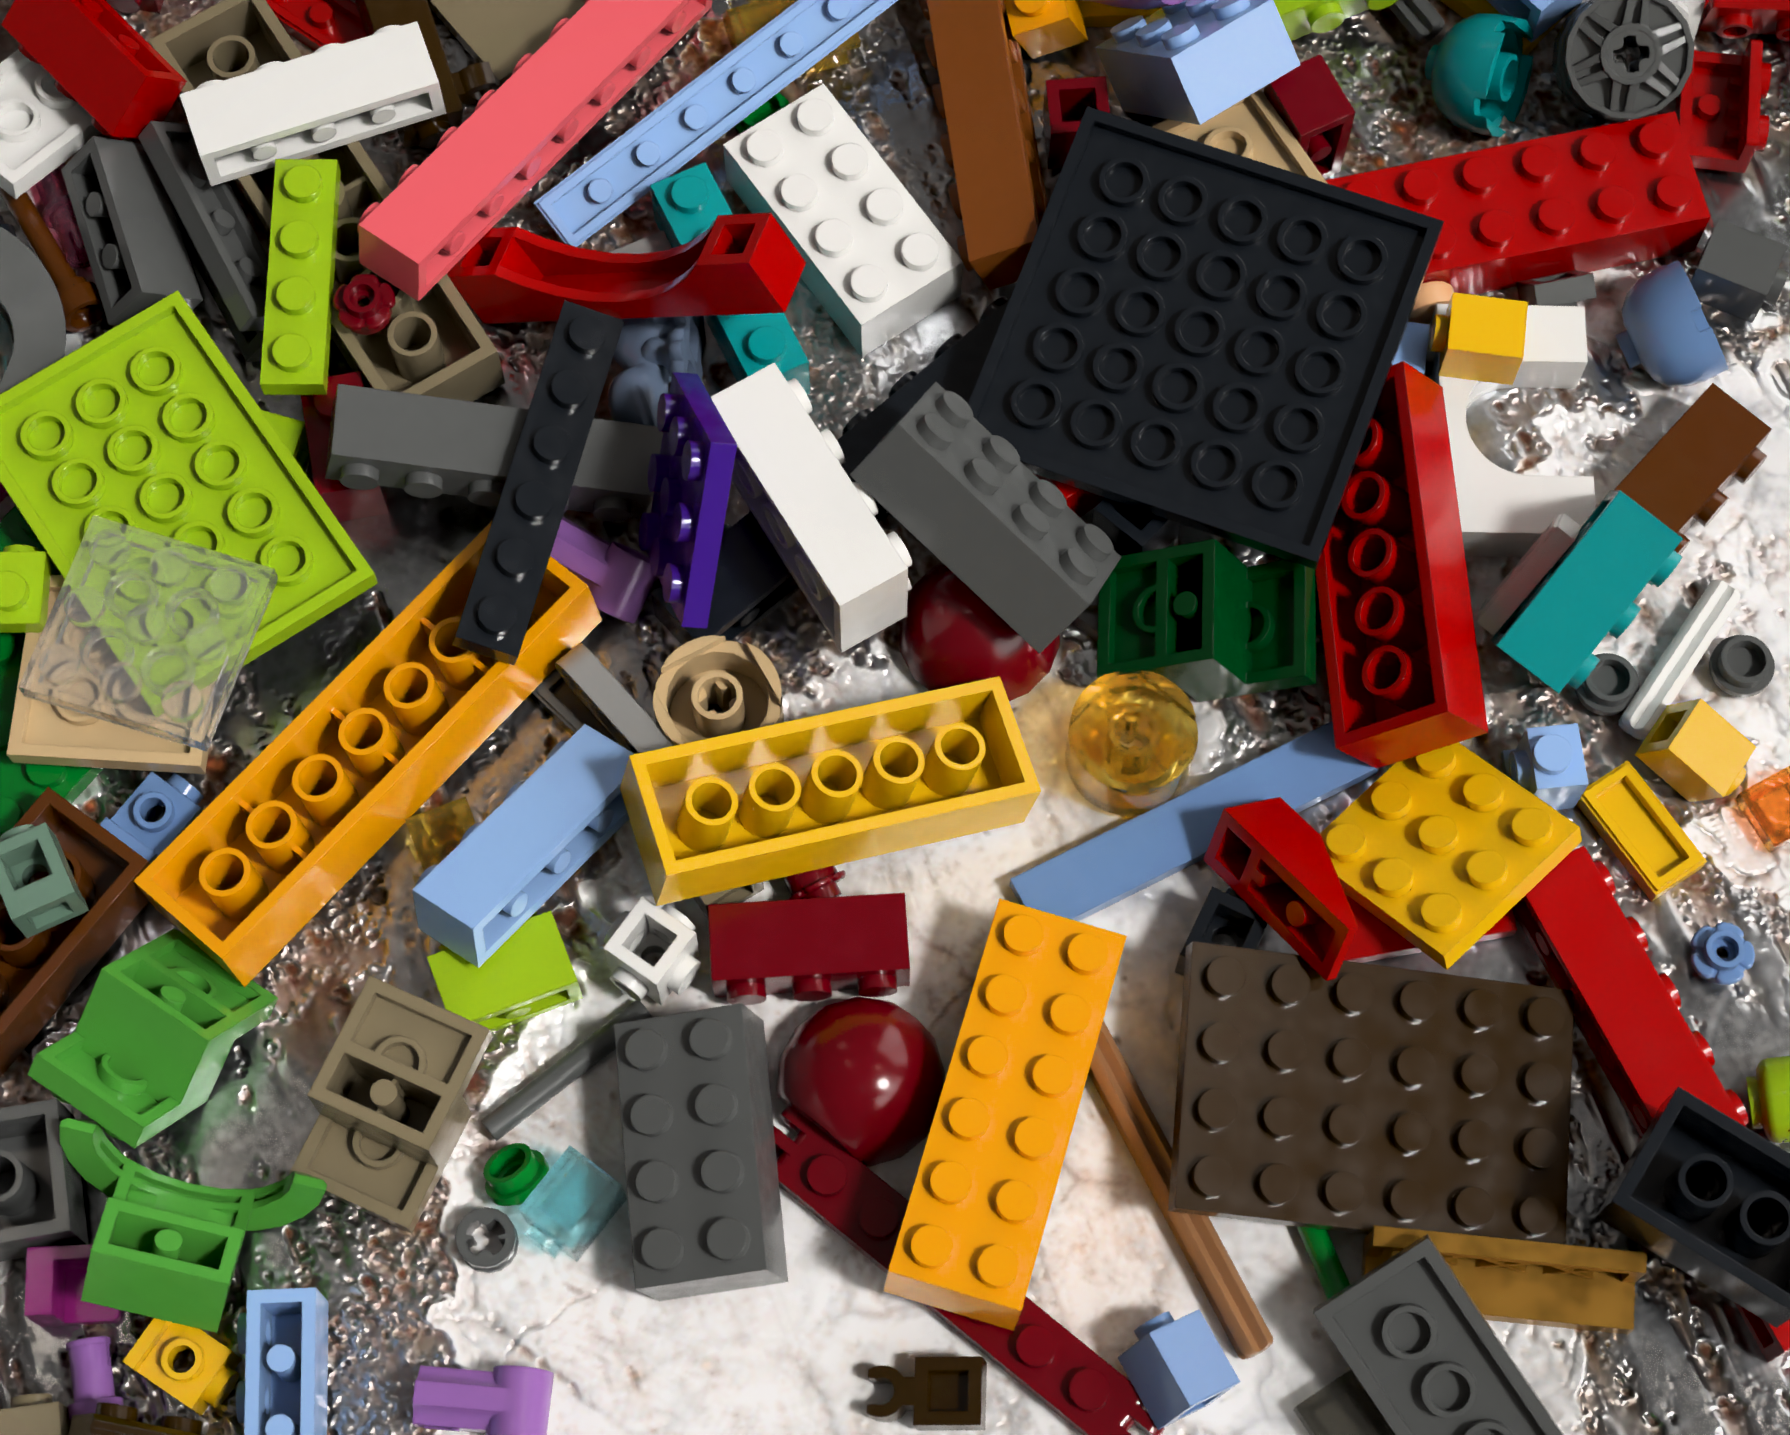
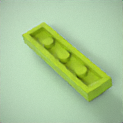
(300, 277)

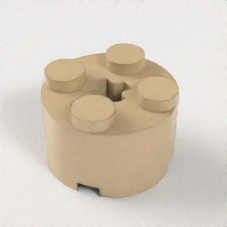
(713, 673)

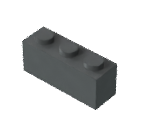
(128, 228)

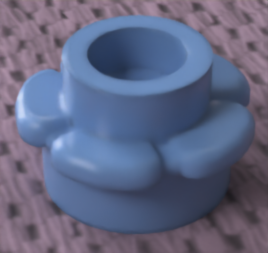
(1712, 967)

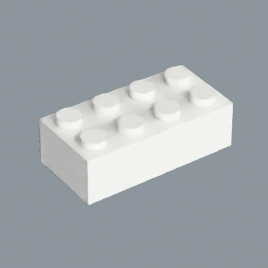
(861, 233)
(812, 508)

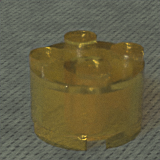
(1124, 710)

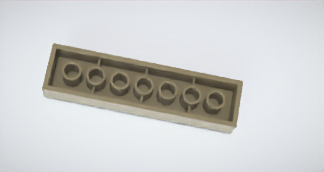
(428, 344)

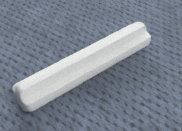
(1679, 658)

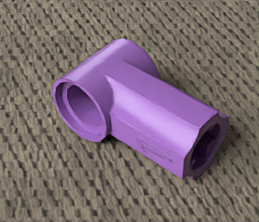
(614, 572)
(487, 1402)

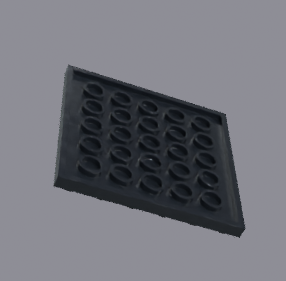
(1203, 335)

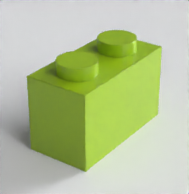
(515, 983)

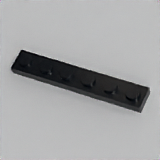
(538, 484)

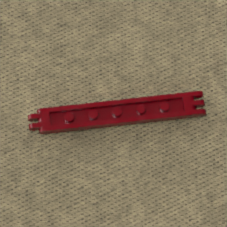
(1037, 1352)

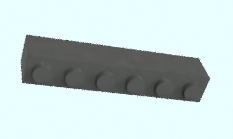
(468, 447)

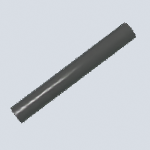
(560, 1074)

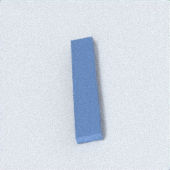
(1182, 828)

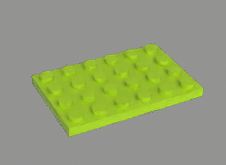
(173, 443)

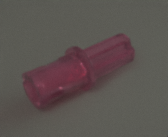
(61, 217)

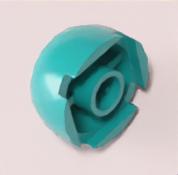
(1481, 72)

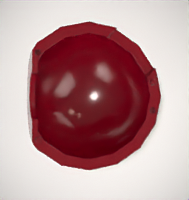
(960, 640)
(864, 1077)

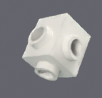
(649, 931)

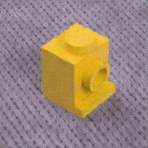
(204, 1384)

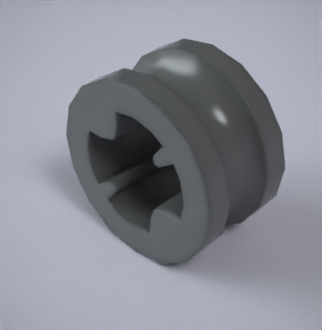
(488, 1219)

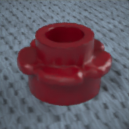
(369, 318)
(815, 883)

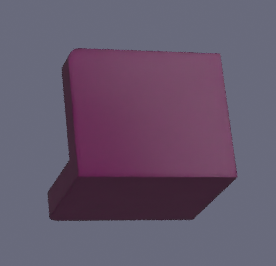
(56, 1287)

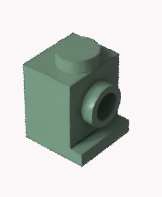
(48, 900)

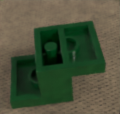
(1209, 621)

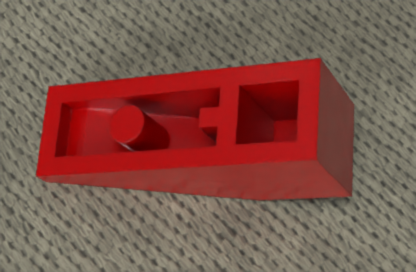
(1286, 878)

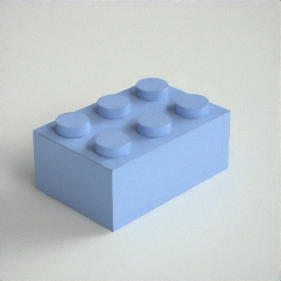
(1196, 57)

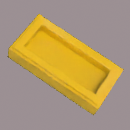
(1640, 831)

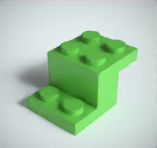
(151, 1038)

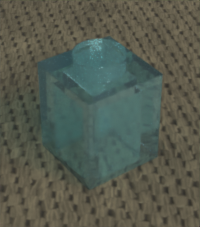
(571, 1205)

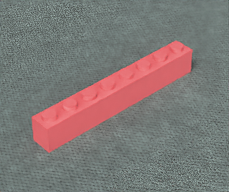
(516, 137)

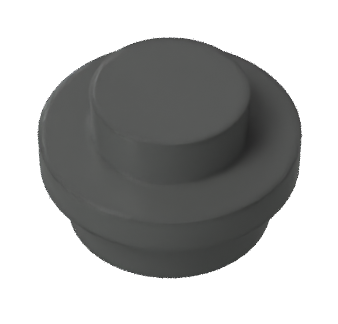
(1741, 665)
(1609, 686)

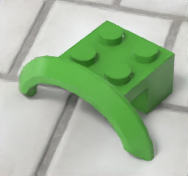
(168, 1242)

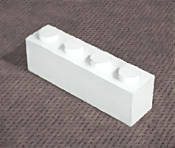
(313, 102)

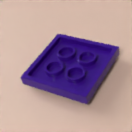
(689, 498)

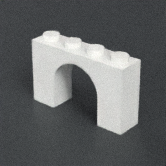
(1503, 509)

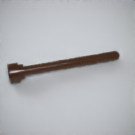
(78, 296)

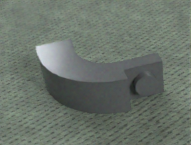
(30, 311)

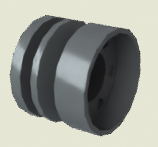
(1604, 87)

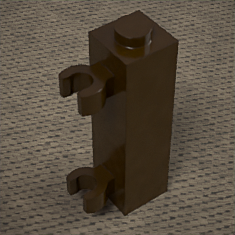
(456, 88)

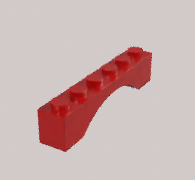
(728, 270)

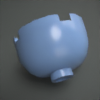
(1669, 330)

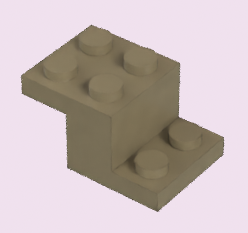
(391, 1102)

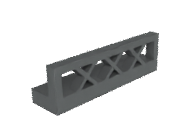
(214, 232)

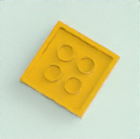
(1445, 848)

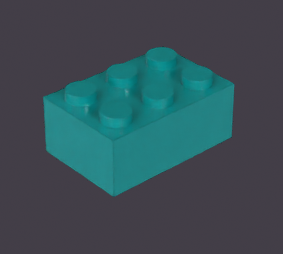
(1590, 592)

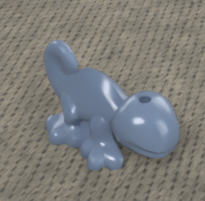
(648, 355)

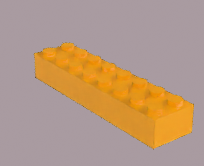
(354, 769)

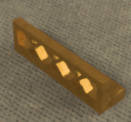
(1530, 1278)

